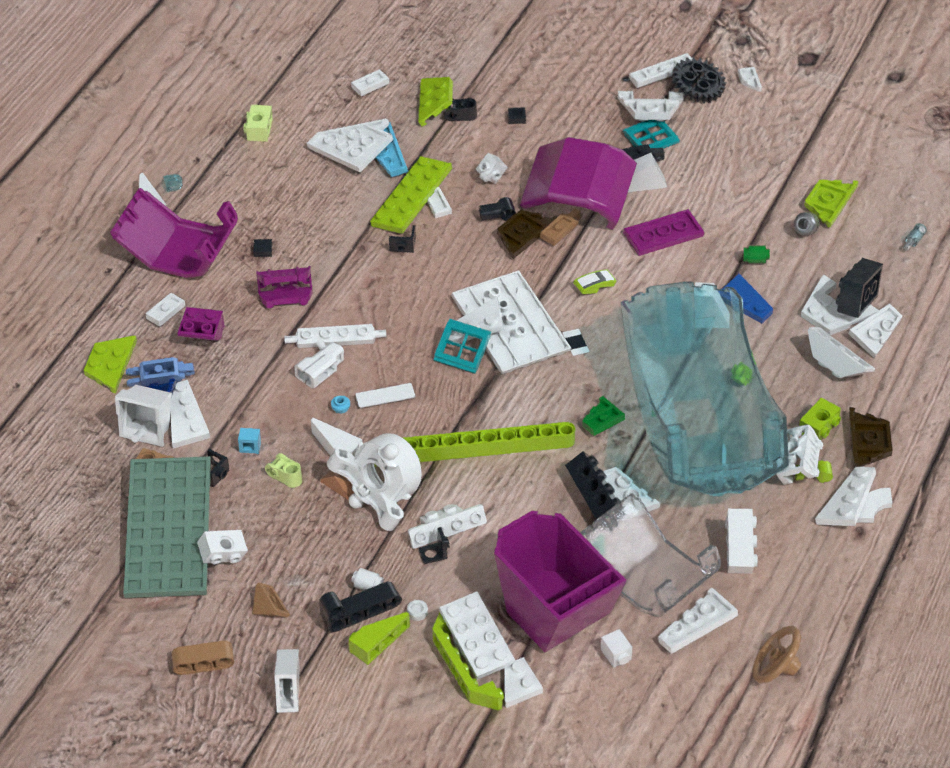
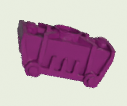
(285, 293)

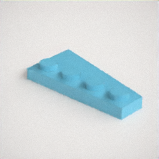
(391, 156)

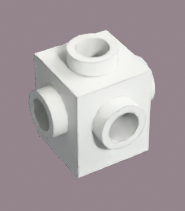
(491, 168)

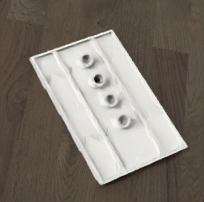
(528, 328)

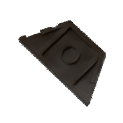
(522, 230)
(869, 438)

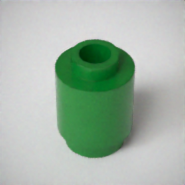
(756, 254)

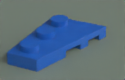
(753, 303)

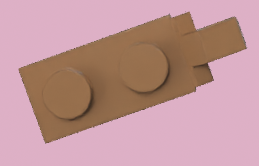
(560, 227)

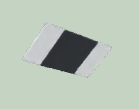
(576, 342)

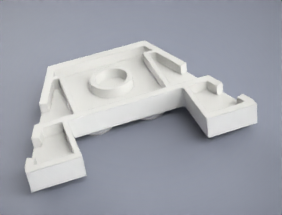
(651, 108)
(822, 309)

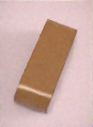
(202, 657)

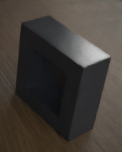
(517, 115)
(263, 247)

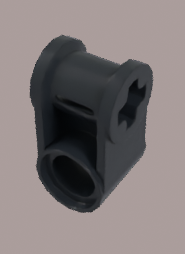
(462, 110)

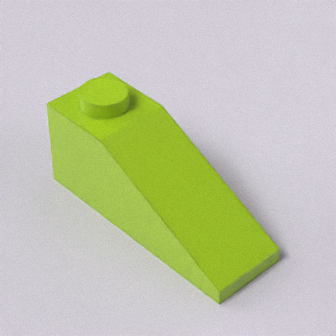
(377, 636)

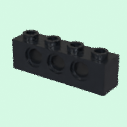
(592, 484)

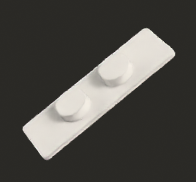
(385, 395)

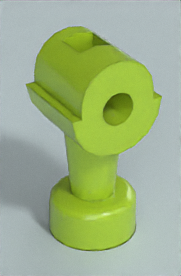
(825, 472)

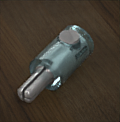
(915, 236)

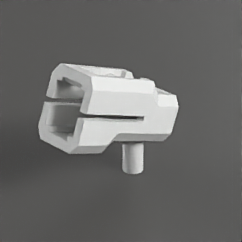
(320, 366)

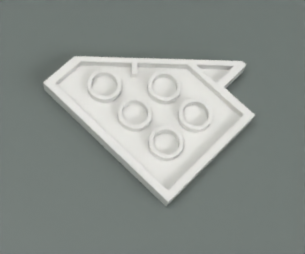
(352, 145)

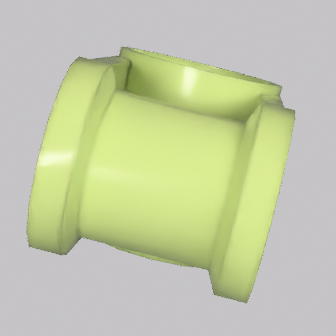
(285, 471)

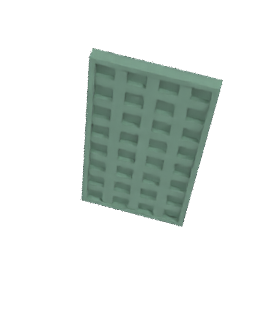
(163, 527)

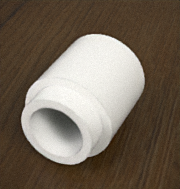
(365, 579)

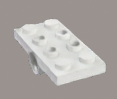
(476, 635)

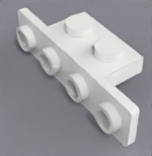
(450, 519)

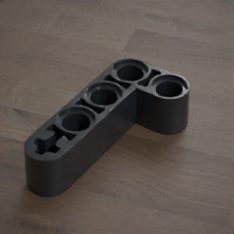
(358, 607)

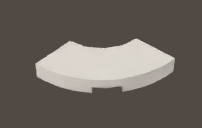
(875, 501)

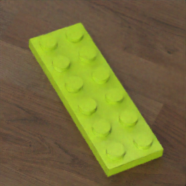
(411, 195)

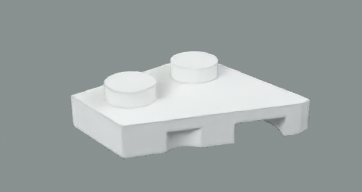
(520, 683)

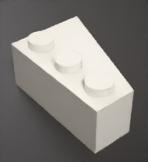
(741, 541)

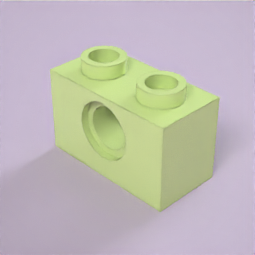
(258, 123)

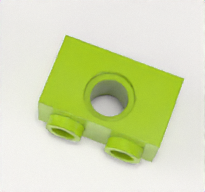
(822, 418)

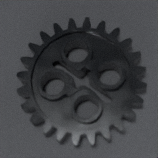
(689, 72)

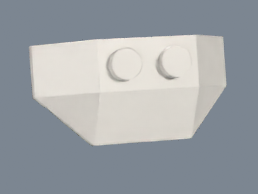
(835, 355)

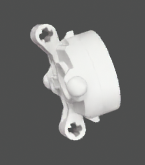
(399, 468)

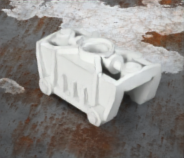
(807, 450)

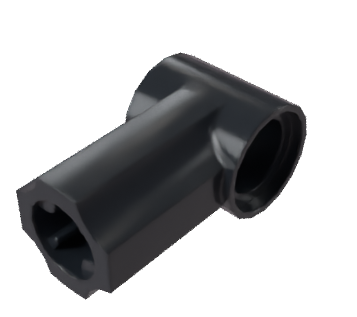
(502, 209)

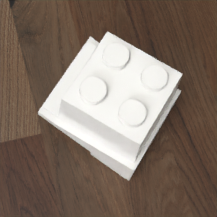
(143, 414)

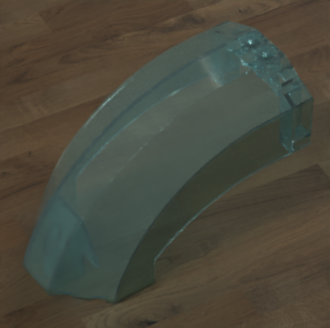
(702, 389)

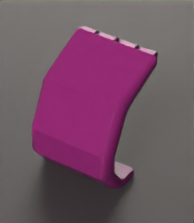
(581, 176)
(169, 242)

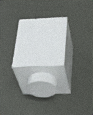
(616, 648)

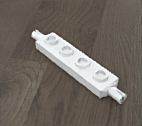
(338, 334)

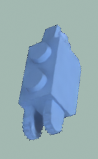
(159, 371)

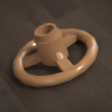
(781, 658)

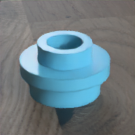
(340, 404)

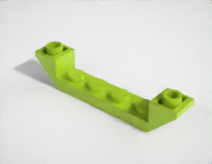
(485, 695)

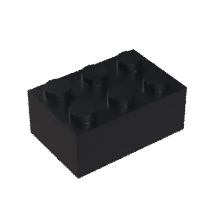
(859, 287)

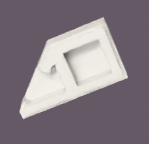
(749, 78)

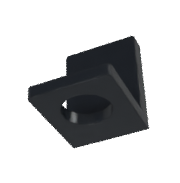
(403, 244)
(220, 470)
(440, 548)

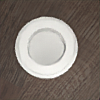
(418, 610)

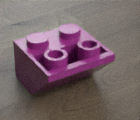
(202, 324)

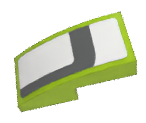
(593, 281)

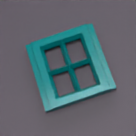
(644, 126)
(456, 361)

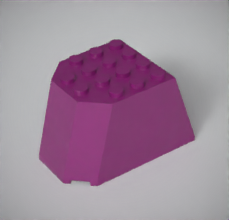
(553, 578)

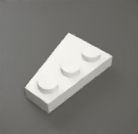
(485, 317)

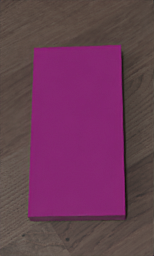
(663, 232)

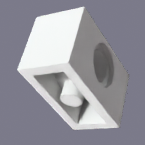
(222, 546)

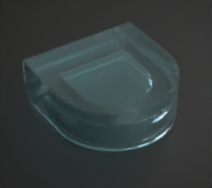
(173, 182)

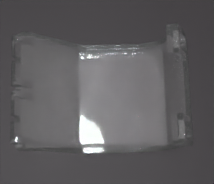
(654, 568)

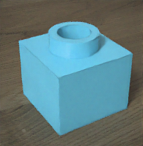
(249, 440)

